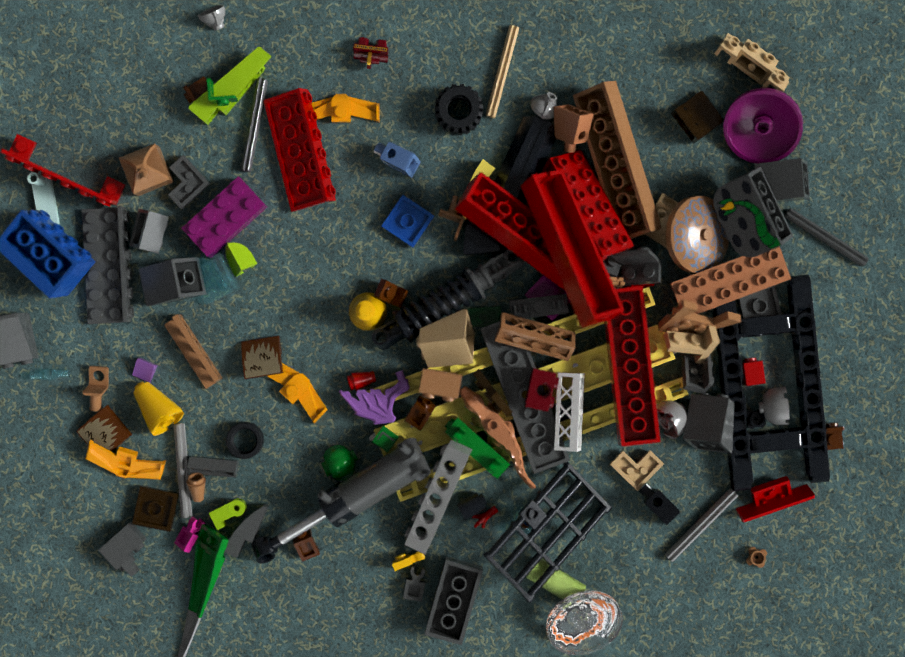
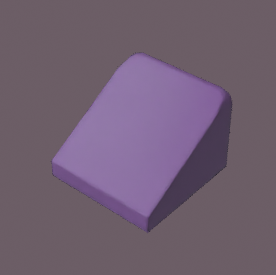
(144, 369)

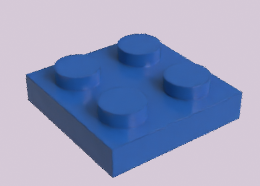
(407, 221)

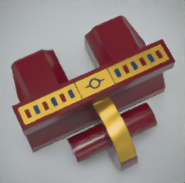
(370, 54)

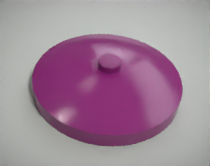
(763, 125)

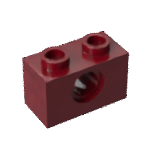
(537, 378)

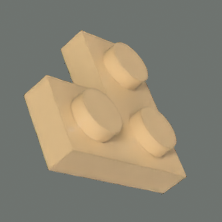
(636, 473)

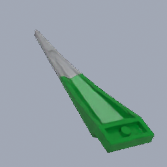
(207, 566)

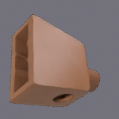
(571, 125)

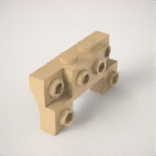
(754, 62)

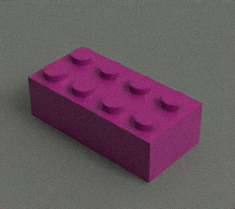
(224, 217)

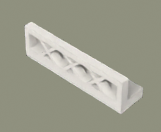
(576, 412)

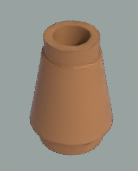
(196, 486)

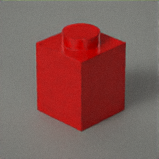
(753, 372)

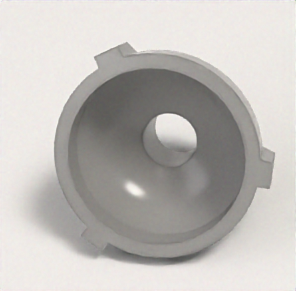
(213, 17)
(544, 105)

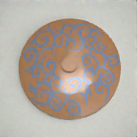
(695, 235)

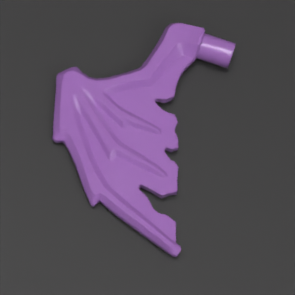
(375, 404)

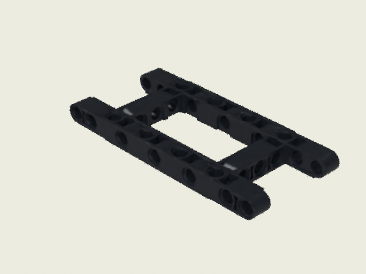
(807, 380)

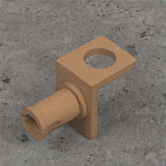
(453, 215)
(96, 387)

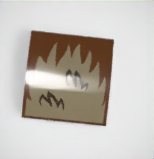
(261, 357)
(105, 429)

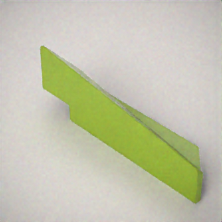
(235, 83)

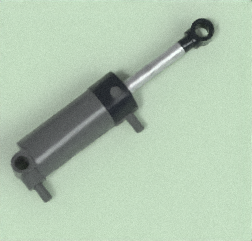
(354, 494)

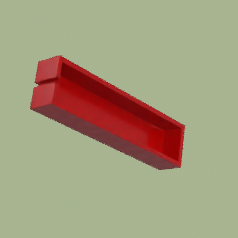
(572, 248)

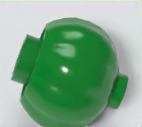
(339, 462)

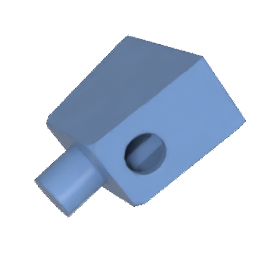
(403, 161)

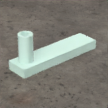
(44, 195)

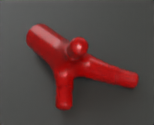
(484, 517)

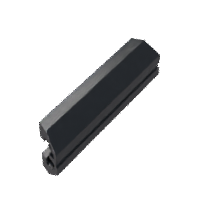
(526, 155)

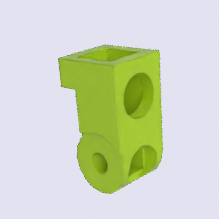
(233, 508)

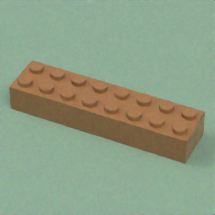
(618, 159)

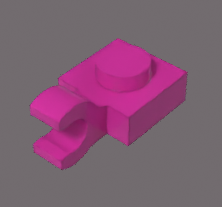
(188, 536)

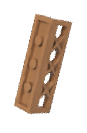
(535, 340)
(193, 351)

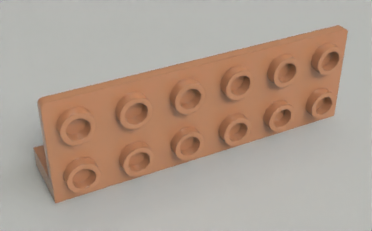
(732, 280)

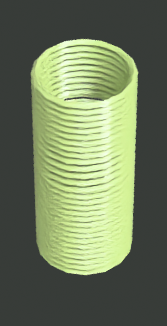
(559, 583)

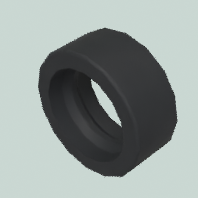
(230, 440)

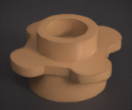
(760, 561)

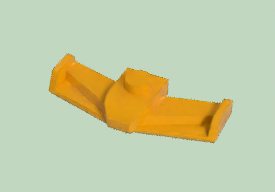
(342, 107)
(299, 388)
(124, 462)

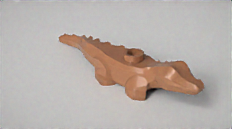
(499, 432)

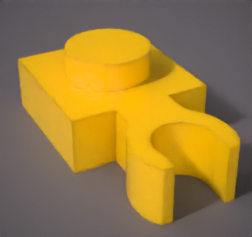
(403, 560)

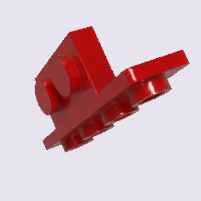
(773, 497)

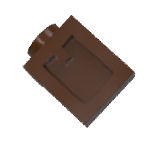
(195, 90)
(391, 293)
(420, 413)
(834, 435)
(306, 545)

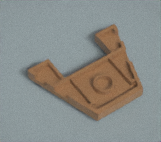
(686, 321)

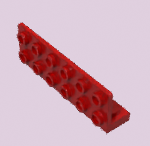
(21, 152)
(594, 204)

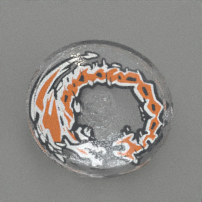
(584, 622)

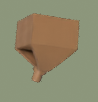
(146, 170)

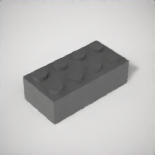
(453, 600)

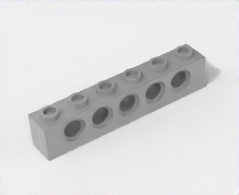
(458, 455)

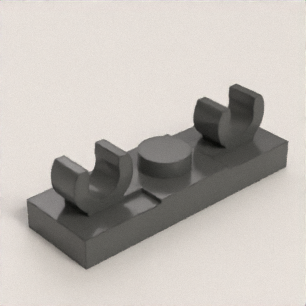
(539, 306)

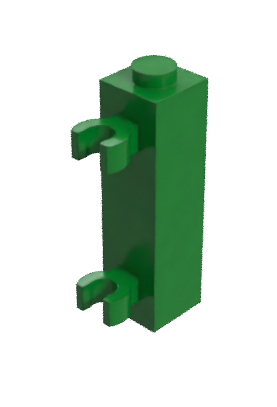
(481, 450)

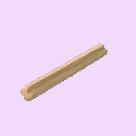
(502, 71)

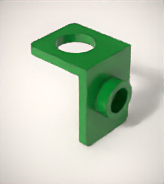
(220, 100)

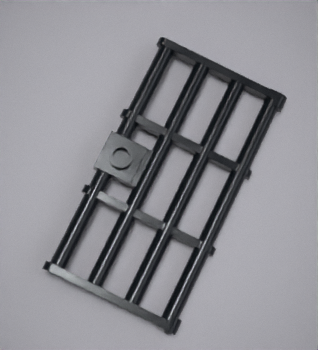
(537, 520)

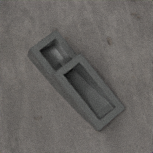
(246, 531)

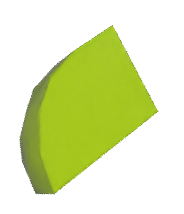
(239, 258)

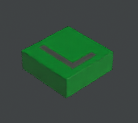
(385, 439)

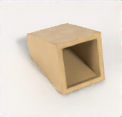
(448, 341)

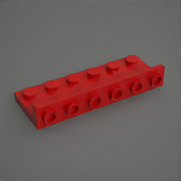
(299, 149)

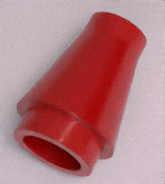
(360, 379)

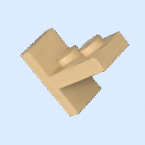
(697, 344)

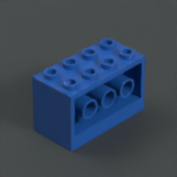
(45, 253)

